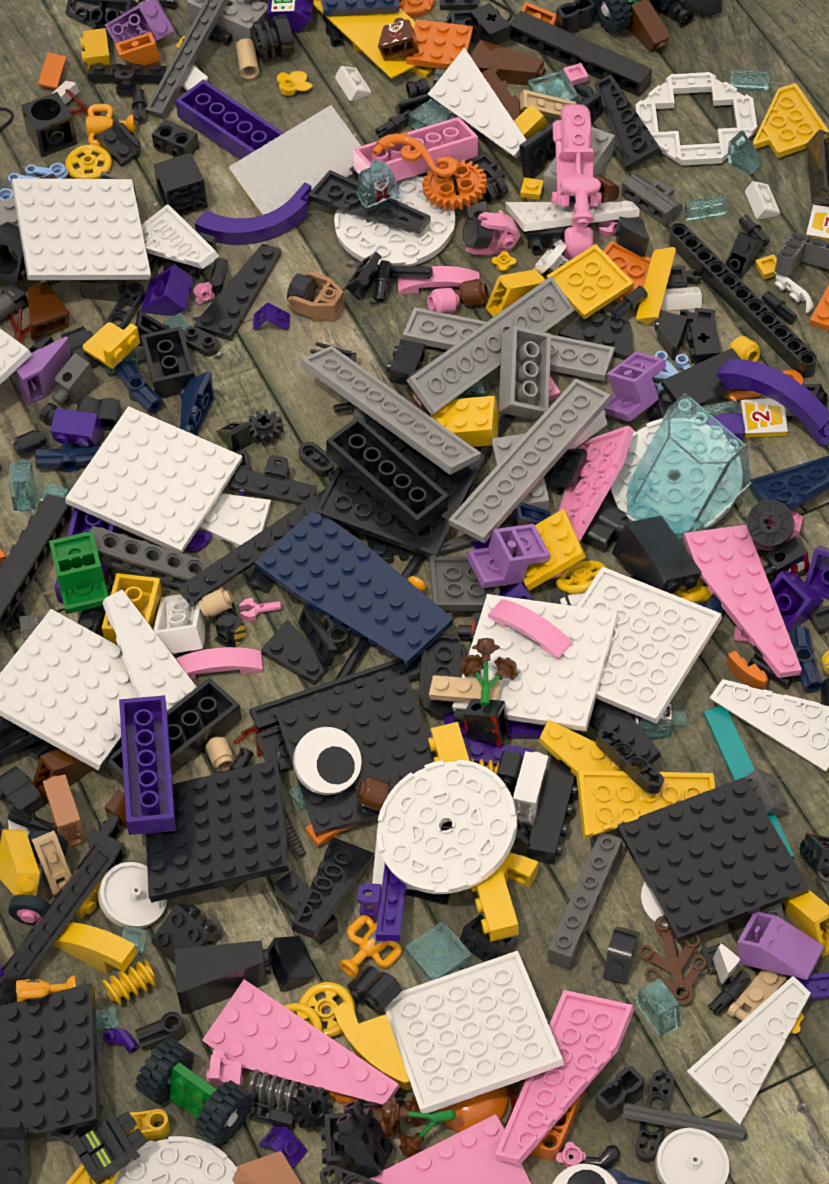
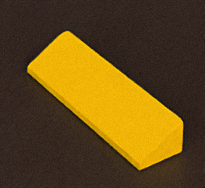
(655, 285)

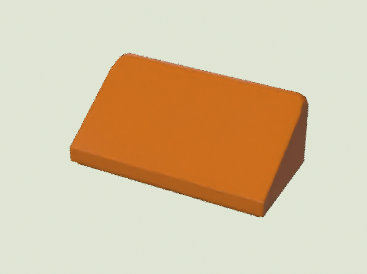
(540, 13)

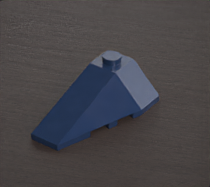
(196, 402)

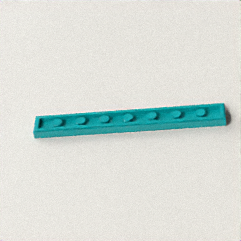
(735, 754)

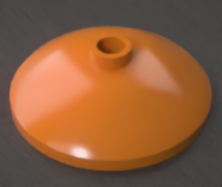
(478, 1109)

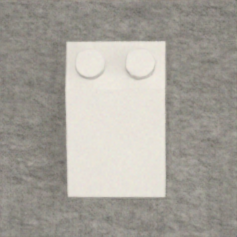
(180, 625)

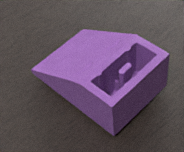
(139, 20)
(37, 374)
(778, 947)

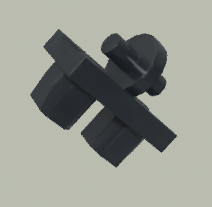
(544, 239)

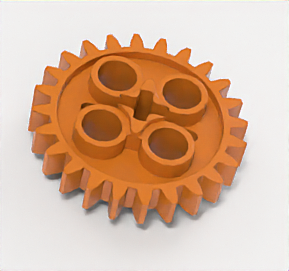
(469, 181)

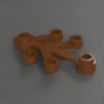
(674, 964)

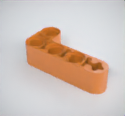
(558, 1134)

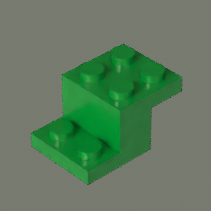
(79, 572)

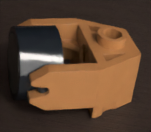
(327, 304)

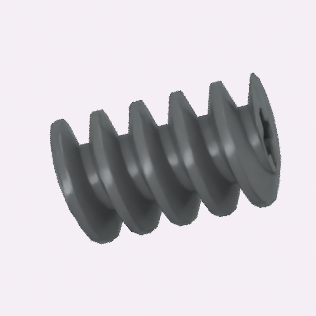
(272, 1091)

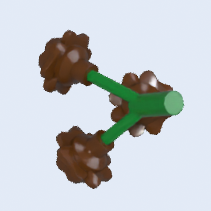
(474, 664)
(412, 1145)

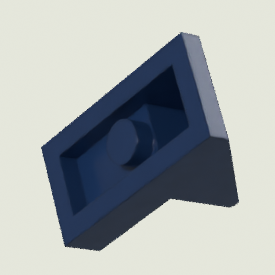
(530, 514)

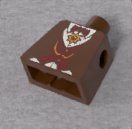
(398, 40)

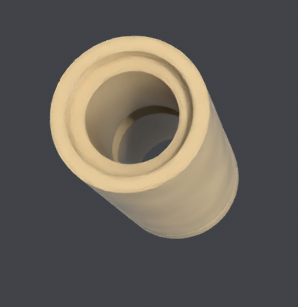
(247, 59)

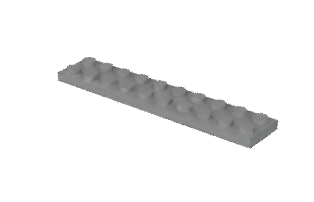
(481, 350)
(566, 354)
(391, 410)
(529, 460)

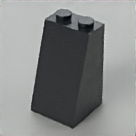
(656, 555)
(216, 971)

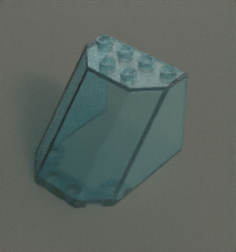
(688, 470)

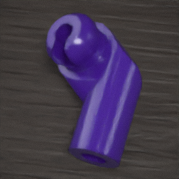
(120, 1037)

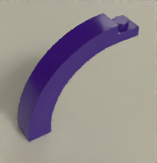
(256, 229)
(782, 389)

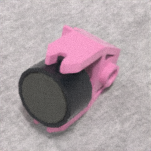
(490, 233)

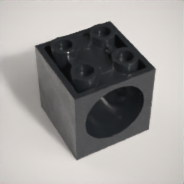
(49, 124)
(181, 184)
(11, 269)

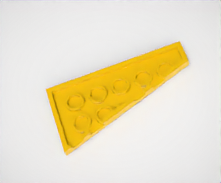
(575, 750)
(614, 798)

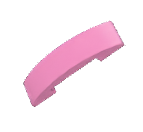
(443, 277)
(532, 625)
(221, 660)

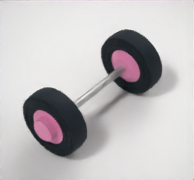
(30, 908)

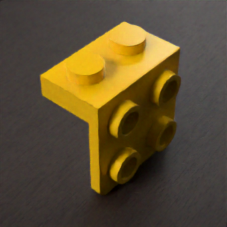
(112, 343)

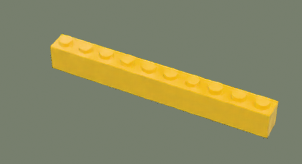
(492, 893)

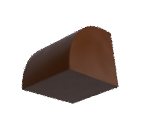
(608, 189)
(117, 807)

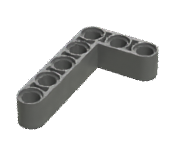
(801, 248)

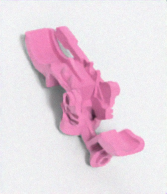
(575, 175)

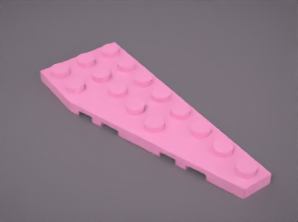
(601, 467)
(739, 581)
(587, 1036)
(280, 1042)

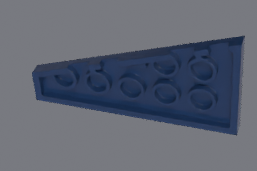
(793, 484)

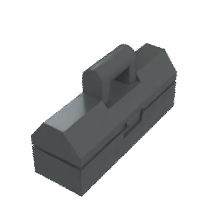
(652, 198)

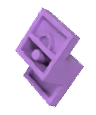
(633, 385)
(508, 555)

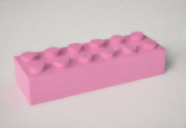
(443, 139)

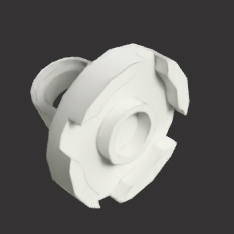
(552, 258)

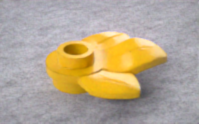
(293, 82)

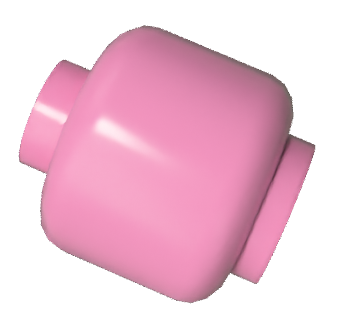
(443, 300)

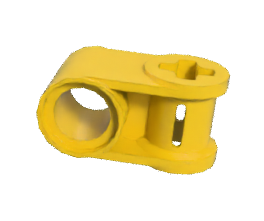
(146, 1120)

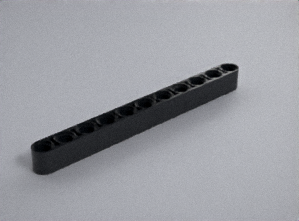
(743, 300)

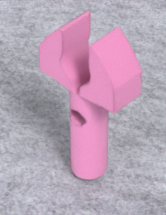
(606, 228)
(255, 608)

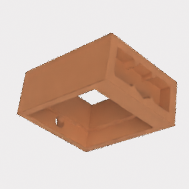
(64, 810)

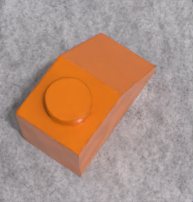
(139, 50)

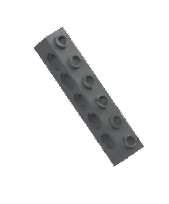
(139, 563)
(585, 901)

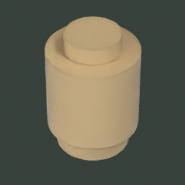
(216, 602)
(220, 753)

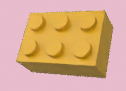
(471, 419)
(143, 593)

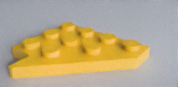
(788, 122)

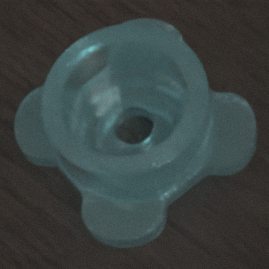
(111, 1023)

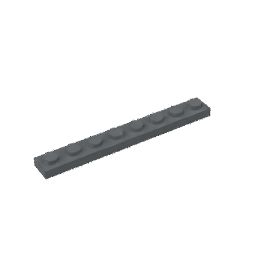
(185, 57)

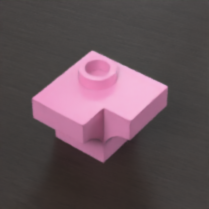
(223, 1070)

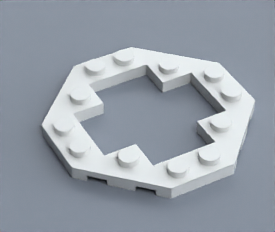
(722, 94)

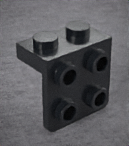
(184, 929)

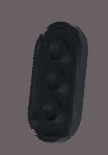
(439, 659)

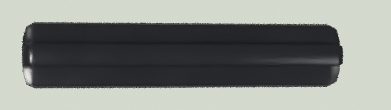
(419, 272)

